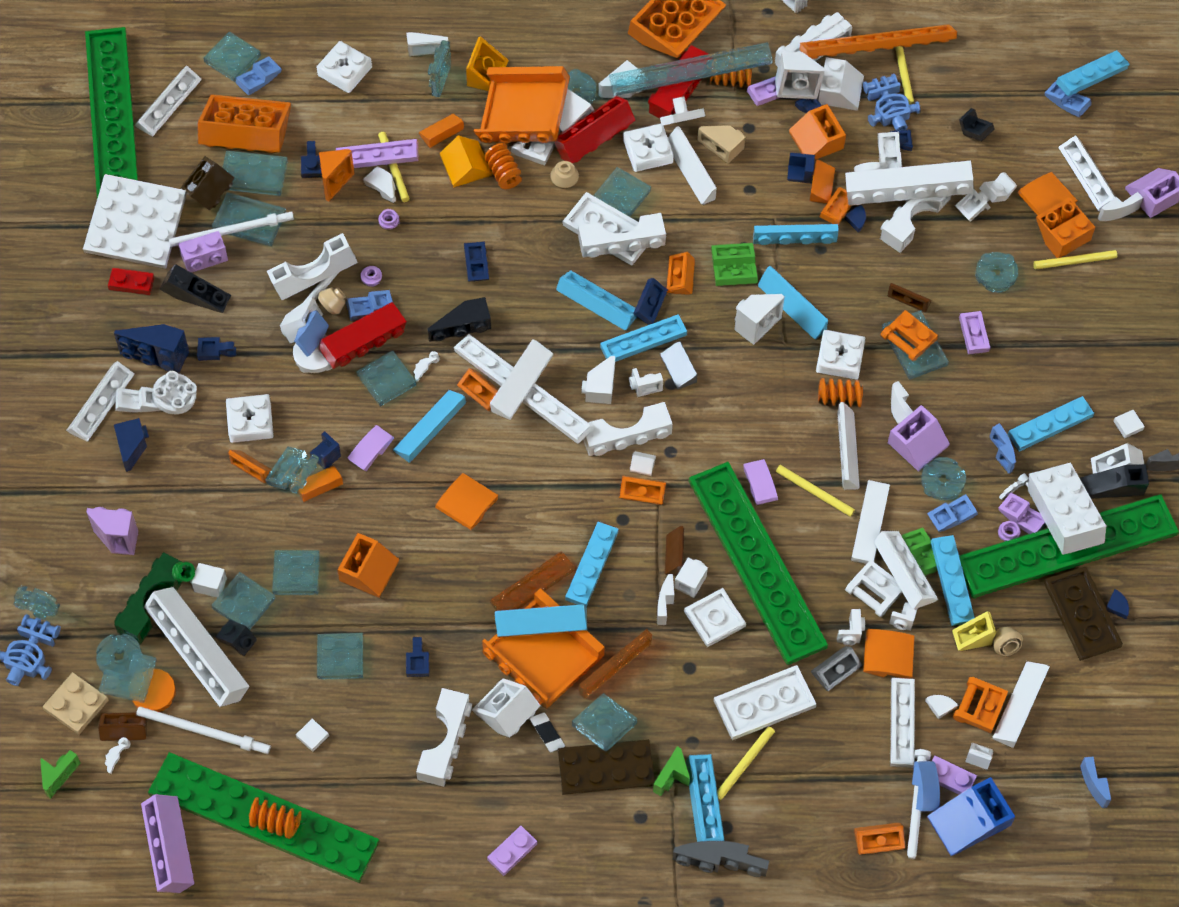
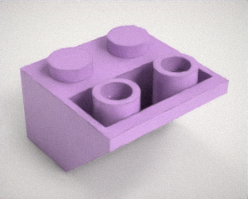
(1158, 190)
(918, 438)
(115, 529)

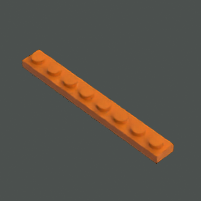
(883, 40)

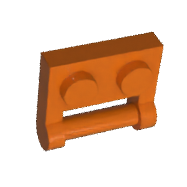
(912, 331)
(987, 708)

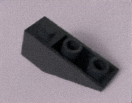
(194, 290)
(464, 319)
(1117, 482)

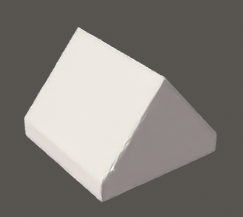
(642, 463)
(979, 756)

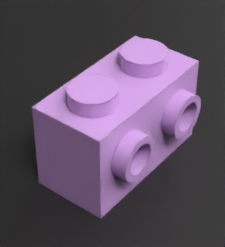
(203, 252)

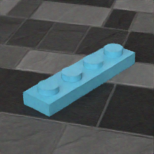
(1092, 73)
(795, 234)
(644, 338)
(1050, 423)
(591, 564)
(952, 580)

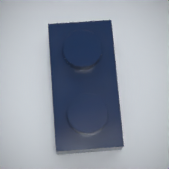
(650, 301)

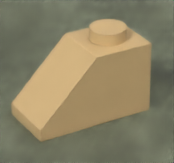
(722, 141)

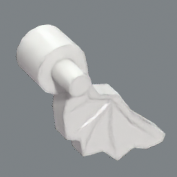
(423, 365)
(1022, 480)
(114, 754)

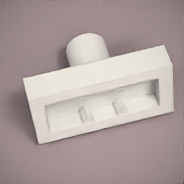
(682, 113)

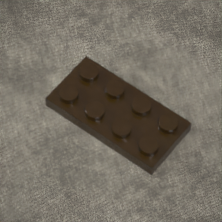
(1083, 613)
(594, 770)

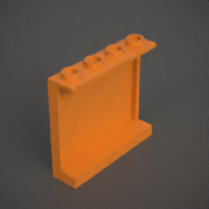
(524, 104)
(545, 662)

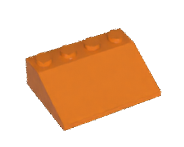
(673, 24)
(243, 123)

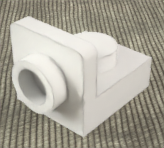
(999, 189)
(973, 204)
(646, 385)
(904, 620)

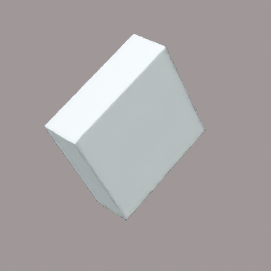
(1129, 423)
(312, 735)

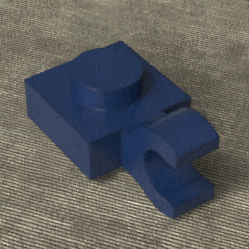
(311, 163)
(211, 348)
(417, 661)

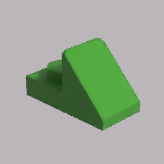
(674, 769)
(55, 777)

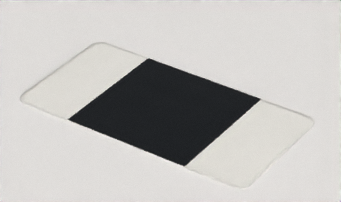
(547, 732)

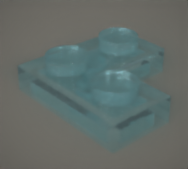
(133, 684)

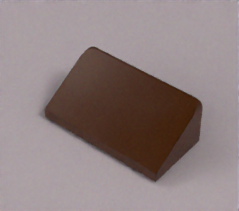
(908, 297)
(674, 551)
(119, 725)

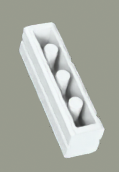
(829, 28)

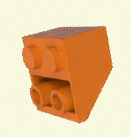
(818, 133)
(1065, 228)
(367, 565)

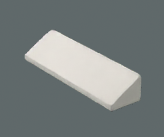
(168, 101)
(692, 167)
(1087, 172)
(520, 380)
(100, 401)
(848, 447)
(905, 569)
(1020, 703)

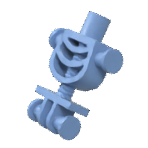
(890, 107)
(18, 659)

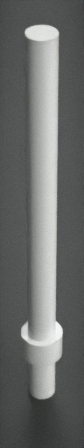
(271, 219)
(246, 742)

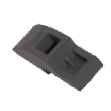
(710, 854)

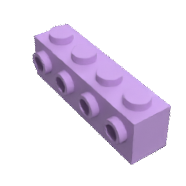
(167, 843)

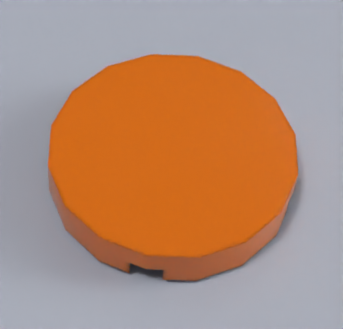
(160, 692)

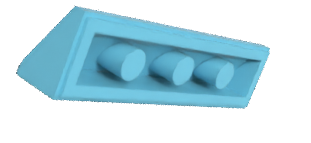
(596, 299)
(794, 303)
(430, 425)
(541, 620)
(704, 798)

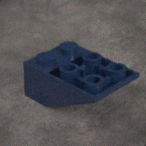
(154, 345)

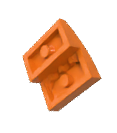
(1045, 193)
(466, 501)
(889, 653)

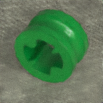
(189, 573)

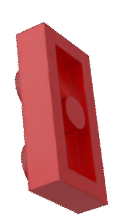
(131, 281)

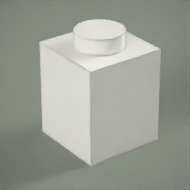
(691, 577)
(209, 580)

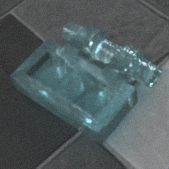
(288, 465)

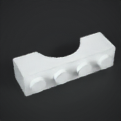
(900, 230)
(598, 241)
(292, 279)
(653, 424)
(436, 763)

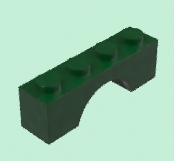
(134, 618)

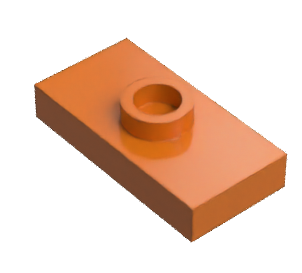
(836, 207)

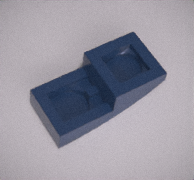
(476, 261)

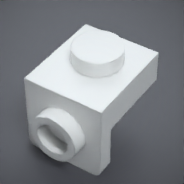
(857, 625)

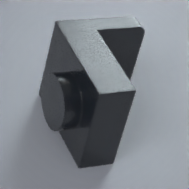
(974, 126)
(237, 636)

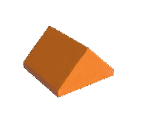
(336, 170)

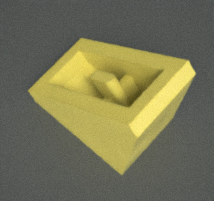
(975, 633)

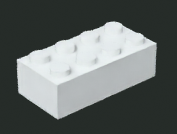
(1066, 508)

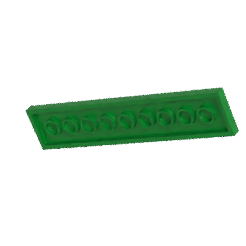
(111, 104)
(1039, 555)
(758, 563)
(229, 804)

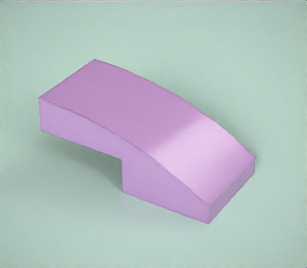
(370, 447)
(760, 482)
(1019, 511)

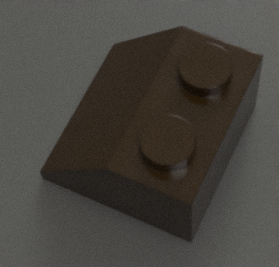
(208, 183)

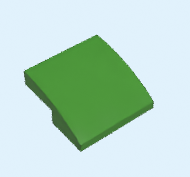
(734, 264)
(921, 549)

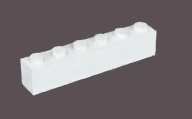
(909, 183)
(196, 646)

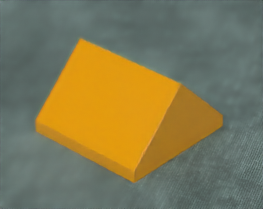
(482, 57)
(464, 161)

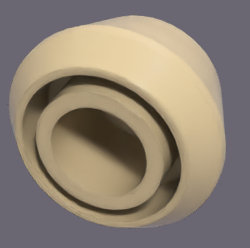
(564, 174)
(332, 300)
(1007, 641)

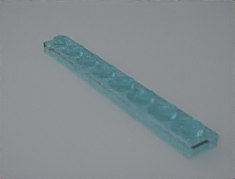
(690, 69)

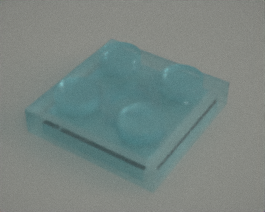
(232, 56)
(440, 68)
(623, 191)
(386, 378)
(296, 572)
(243, 601)
(340, 656)
(604, 722)

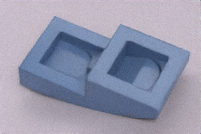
(259, 76)
(1074, 104)
(363, 306)
(310, 335)
(1005, 449)
(952, 514)
(927, 780)
(1097, 786)

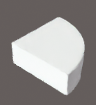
(941, 705)

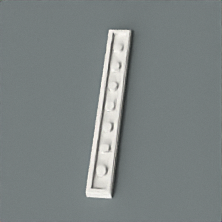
(536, 399)

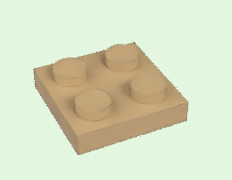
(75, 703)

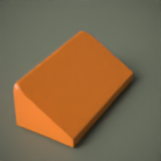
(442, 130)
(822, 182)
(680, 273)
(478, 388)
(249, 465)
(320, 483)
(642, 489)
(879, 838)

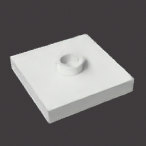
(715, 617)

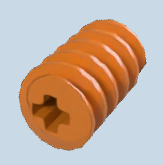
(741, 76)
(503, 166)
(840, 392)
(274, 820)

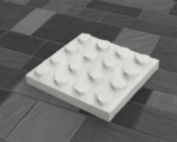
(134, 221)

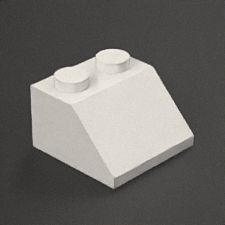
(798, 76)
(840, 85)
(758, 315)
(507, 707)

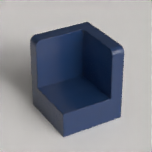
(800, 167)
(327, 451)

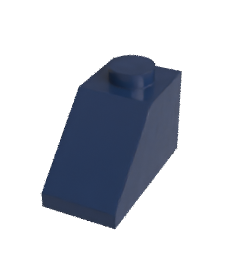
(131, 441)

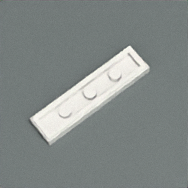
(870, 522)
(902, 722)

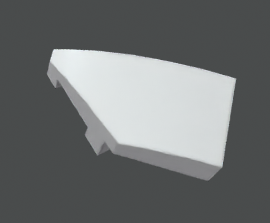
(382, 182)
(898, 405)

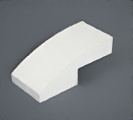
(889, 149)
(1116, 209)
(135, 401)
(666, 597)

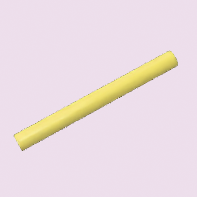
(904, 74)
(396, 173)
(1075, 259)
(815, 490)
(745, 762)

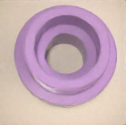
(388, 214)
(371, 280)
(1008, 526)

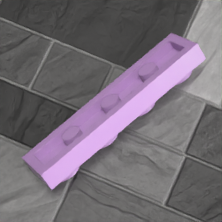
(384, 153)

